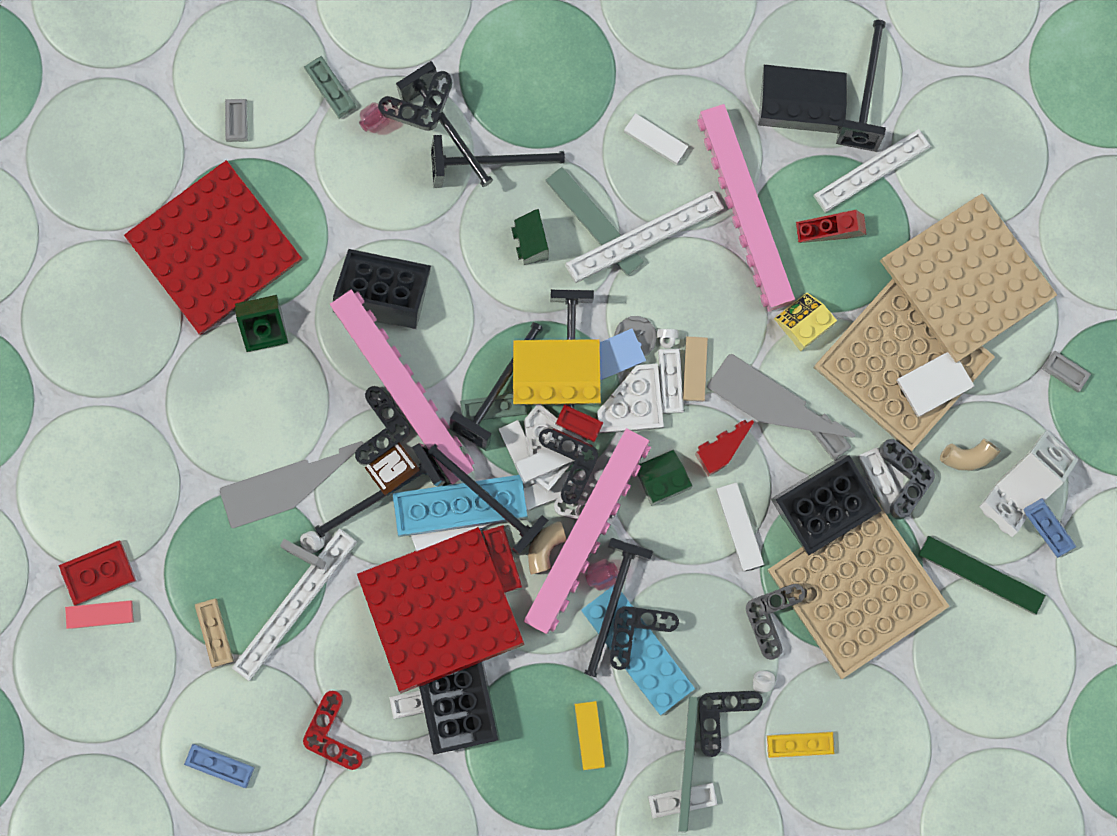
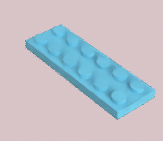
(456, 506)
(649, 661)

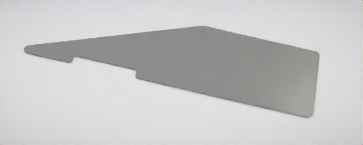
(767, 399)
(279, 488)

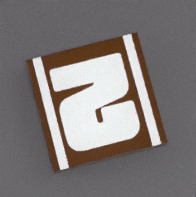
(392, 469)

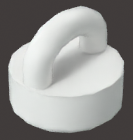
(667, 333)
(311, 541)
(763, 681)

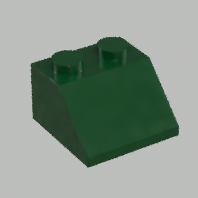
(531, 238)
(261, 323)
(663, 477)

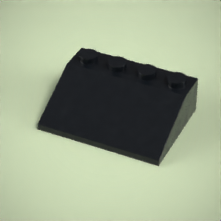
(803, 99)
(388, 286)
(826, 504)
(459, 710)

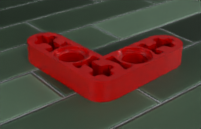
(322, 732)

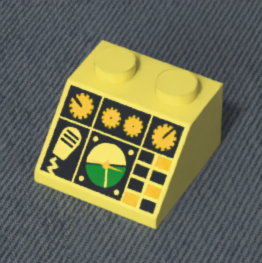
(805, 320)

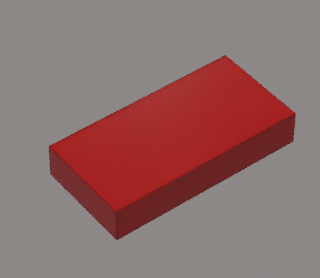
(579, 423)

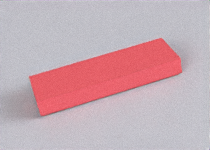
(99, 614)

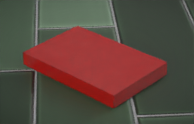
(97, 573)

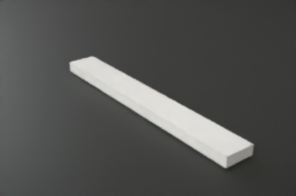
(644, 236)
(534, 497)
(293, 606)

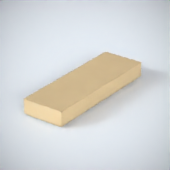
(695, 369)
(214, 633)

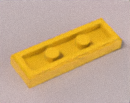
(589, 735)
(800, 744)

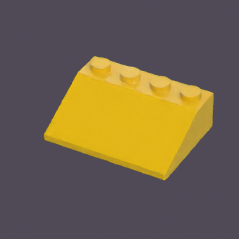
(556, 372)

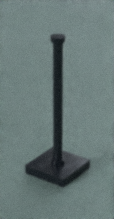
(418, 83)
(861, 134)
(440, 161)
(571, 299)
(470, 428)
(427, 466)
(526, 532)
(629, 552)

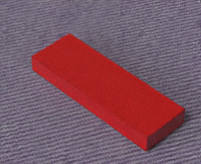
(502, 558)

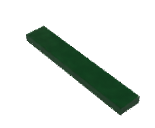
(982, 575)

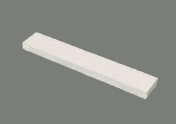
(871, 171)

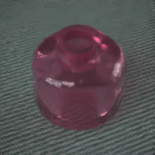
(372, 118)
(602, 574)

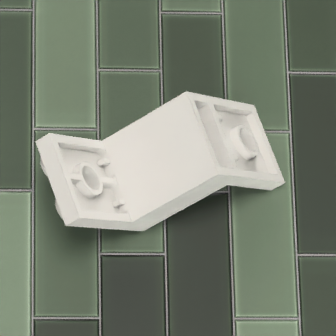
(1028, 481)

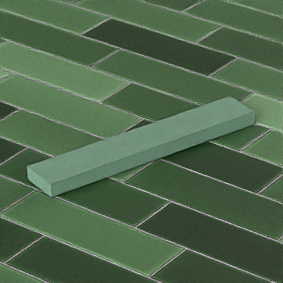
(589, 215)
(688, 764)

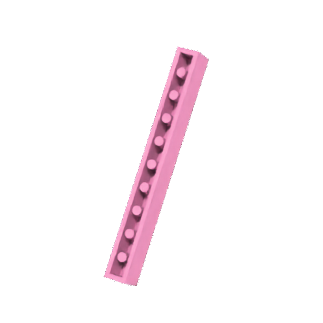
(746, 208)
(398, 381)
(587, 530)

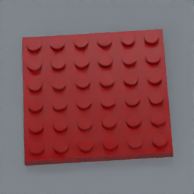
(213, 247)
(440, 610)

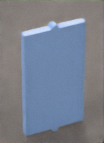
(620, 354)

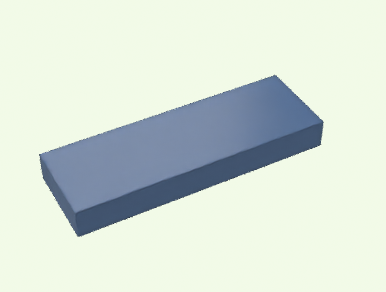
(1049, 527)
(219, 766)

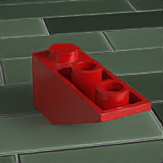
(832, 227)
(720, 452)

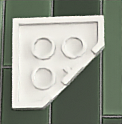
(634, 403)
(534, 423)

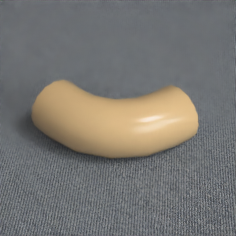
(969, 458)
(542, 546)

